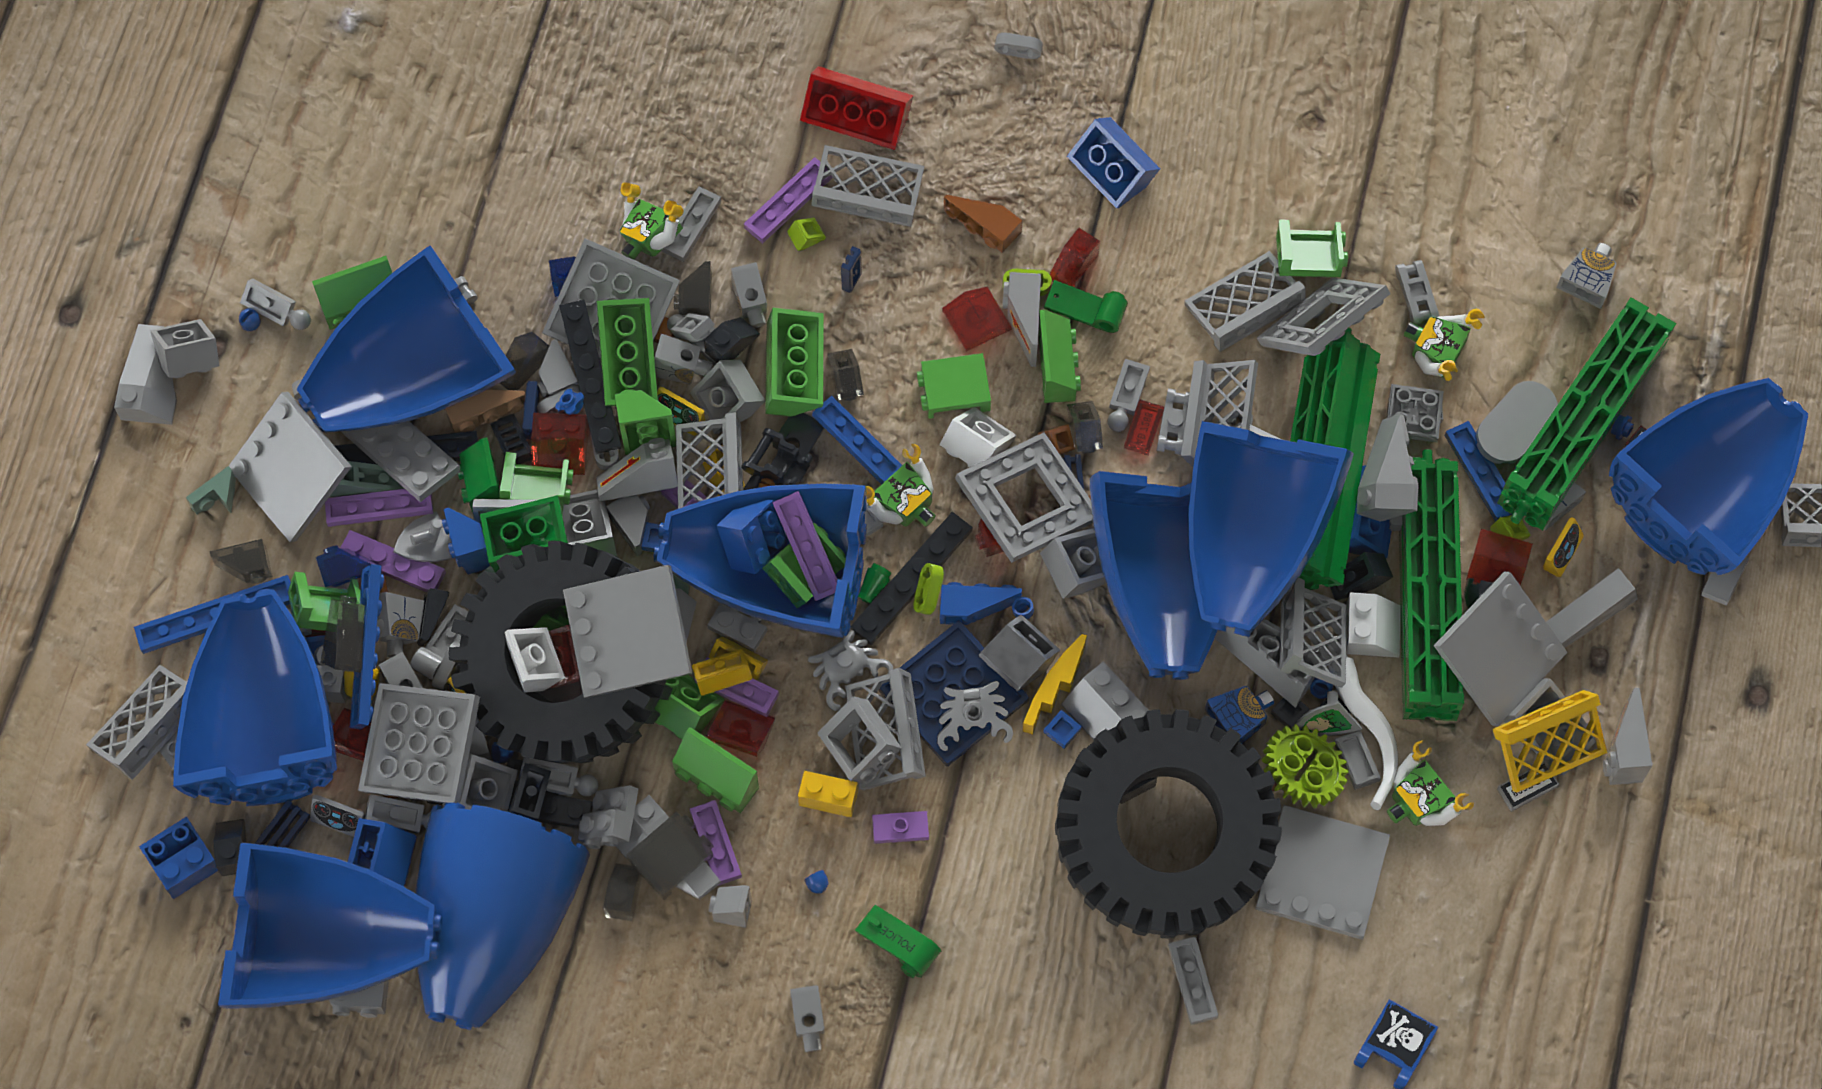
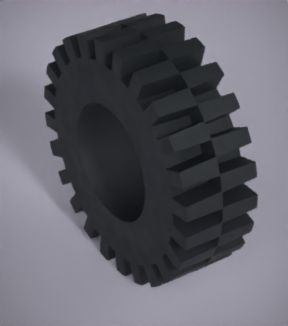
(526, 721)
(1213, 764)

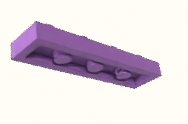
(785, 202)
(375, 507)
(806, 545)
(411, 572)

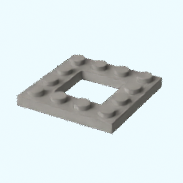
(1290, 331)
(1017, 540)

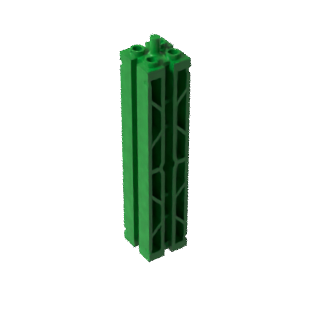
(1336, 412)
(1585, 415)
(1430, 591)

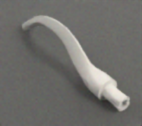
(1375, 721)

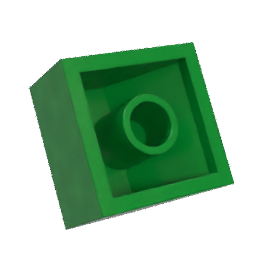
(479, 473)

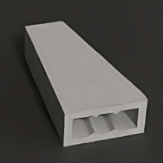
(1593, 608)

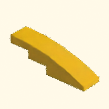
(1058, 678)

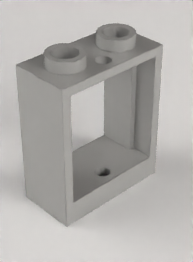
(842, 723)

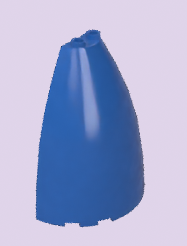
(402, 353)
(1711, 475)
(1256, 519)
(699, 559)
(1149, 570)
(254, 710)
(500, 904)
(319, 929)

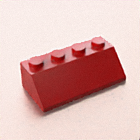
(856, 107)

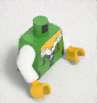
(646, 225)
(1442, 341)
(904, 494)
(1423, 794)

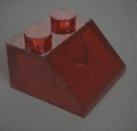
(560, 438)

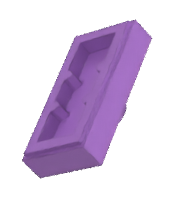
(900, 827)

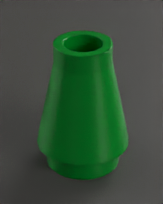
(874, 582)

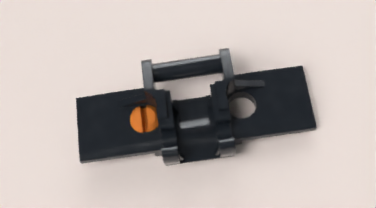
(790, 462)

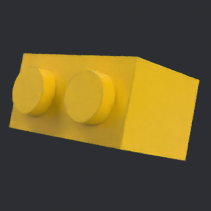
(828, 794)

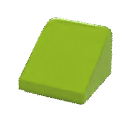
(805, 233)
(1508, 528)

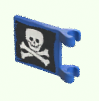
(1398, 1038)

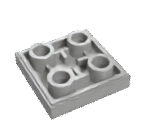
(1420, 409)

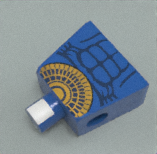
(1240, 711)

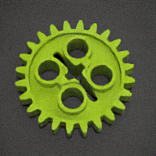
(1323, 776)

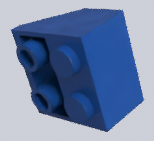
(751, 536)
(466, 541)
(382, 849)
(179, 857)

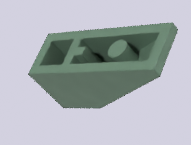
(364, 479)

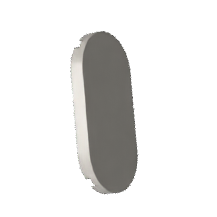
(1515, 422)

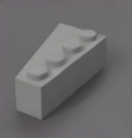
(1262, 656)

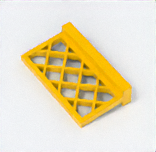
(1550, 718)

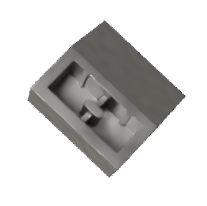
(1019, 653)

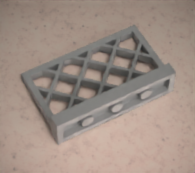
(868, 205)
(1260, 312)
(1202, 393)
(731, 457)
(1810, 531)
(1294, 628)
(904, 720)
(155, 729)

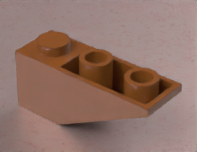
(988, 220)

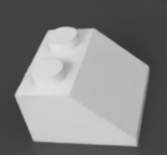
(976, 437)
(1372, 626)
(534, 658)

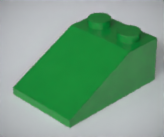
(520, 526)

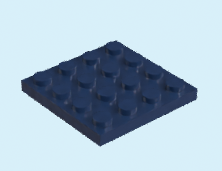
(953, 663)

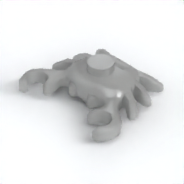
(843, 663)
(971, 709)

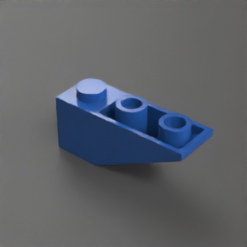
(974, 602)

